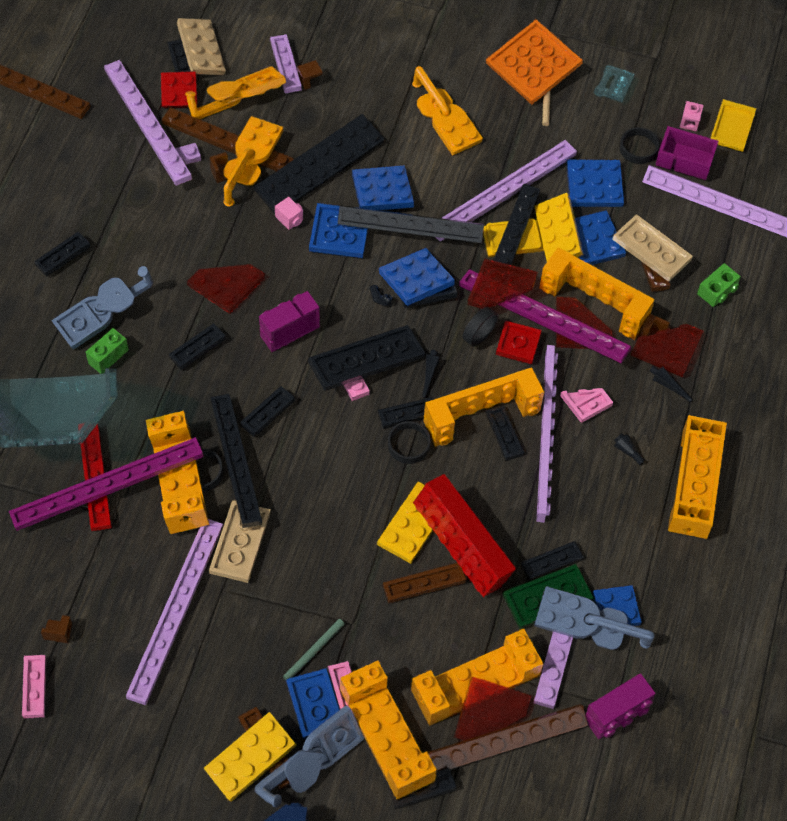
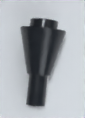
(625, 444)

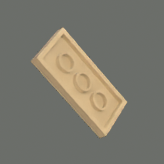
(201, 46)
(652, 247)
(238, 546)

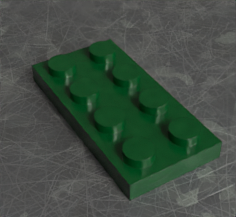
(526, 599)

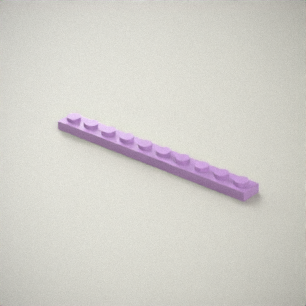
(148, 123)
(512, 184)
(716, 200)
(546, 457)
(174, 613)

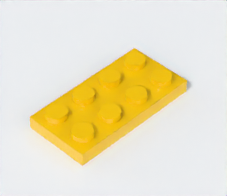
(558, 226)
(406, 530)
(250, 756)

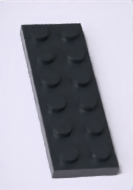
(366, 357)

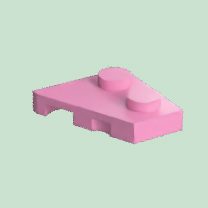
(587, 402)

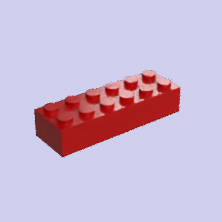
(464, 535)

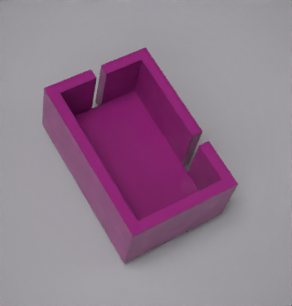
(686, 152)
(289, 321)
(620, 706)

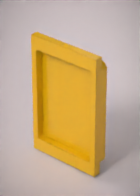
(733, 125)
(530, 241)

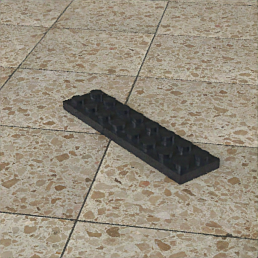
(320, 163)

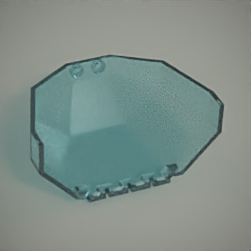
(54, 408)

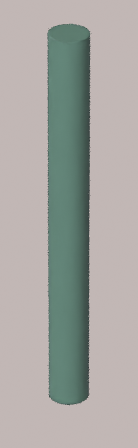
(314, 649)

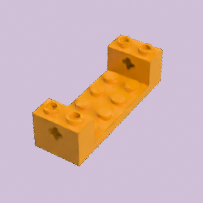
(633, 304)
(442, 412)
(698, 477)
(181, 485)
(506, 666)
(386, 730)

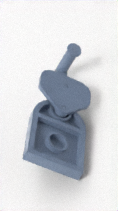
(96, 312)
(566, 612)
(319, 752)

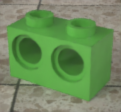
(718, 282)
(107, 351)

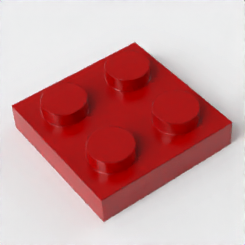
(174, 87)
(518, 342)

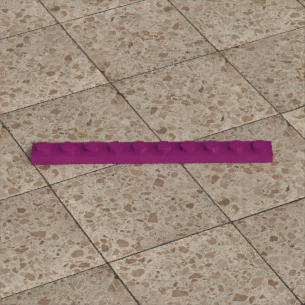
(559, 323)
(105, 484)

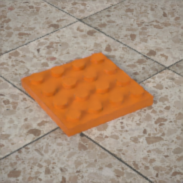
(534, 61)

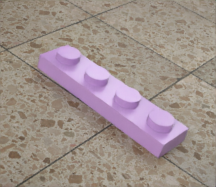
(285, 63)
(553, 670)

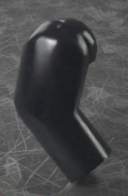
(378, 298)

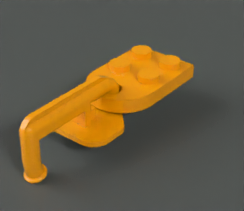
(231, 92)
(447, 118)
(251, 148)

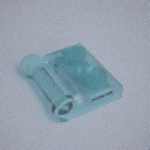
(619, 85)

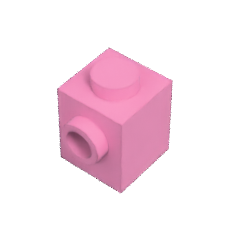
(691, 116)
(289, 213)

